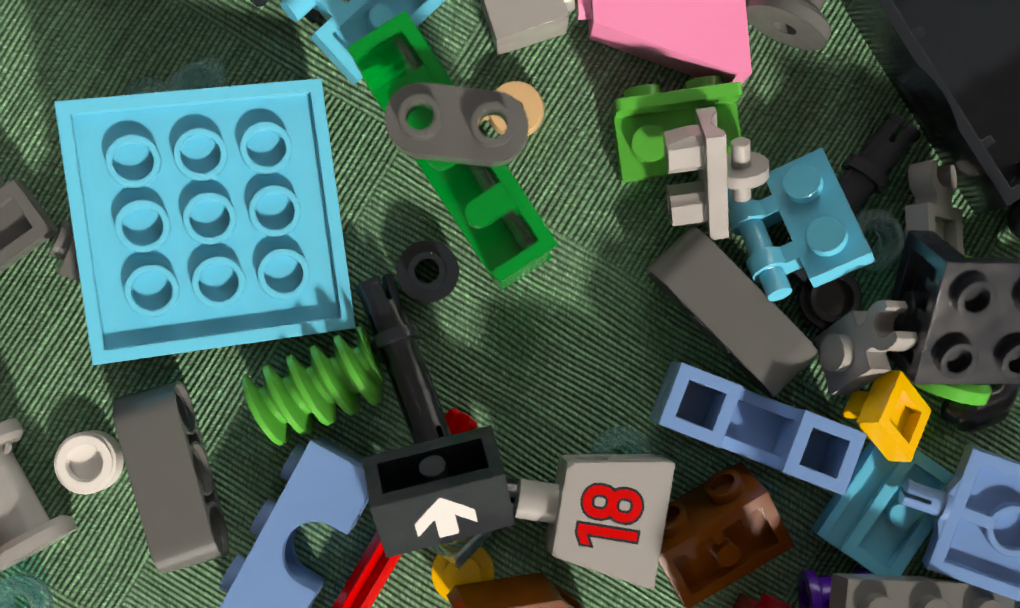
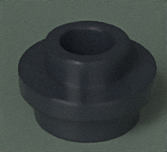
(447, 276)

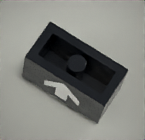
(438, 491)

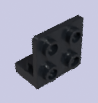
(961, 314)

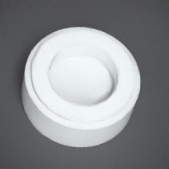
(88, 462)

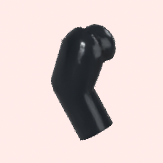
(975, 418)

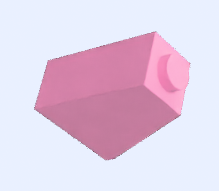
(679, 34)

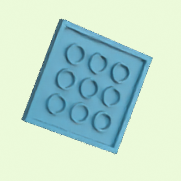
(204, 218)

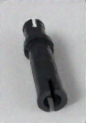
(869, 169)
(397, 344)

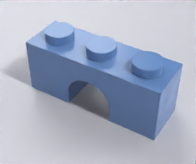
(758, 427)
(323, 487)

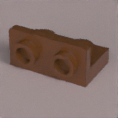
(720, 534)

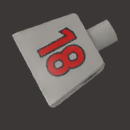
(603, 512)

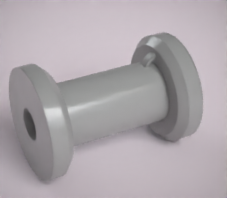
(23, 520)

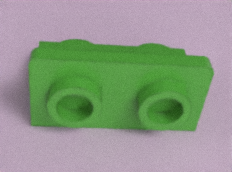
(647, 113)

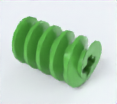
(315, 389)

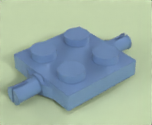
(974, 522)

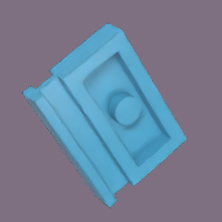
(869, 520)

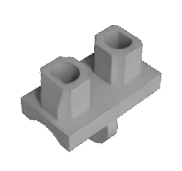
(705, 149)

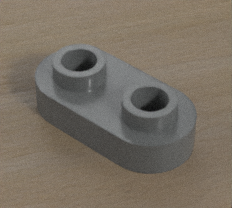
(455, 127)

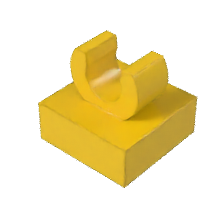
(890, 415)

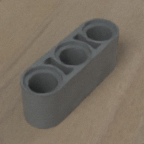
(731, 311)
(171, 477)

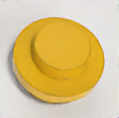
(475, 569)

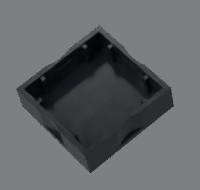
(959, 81)

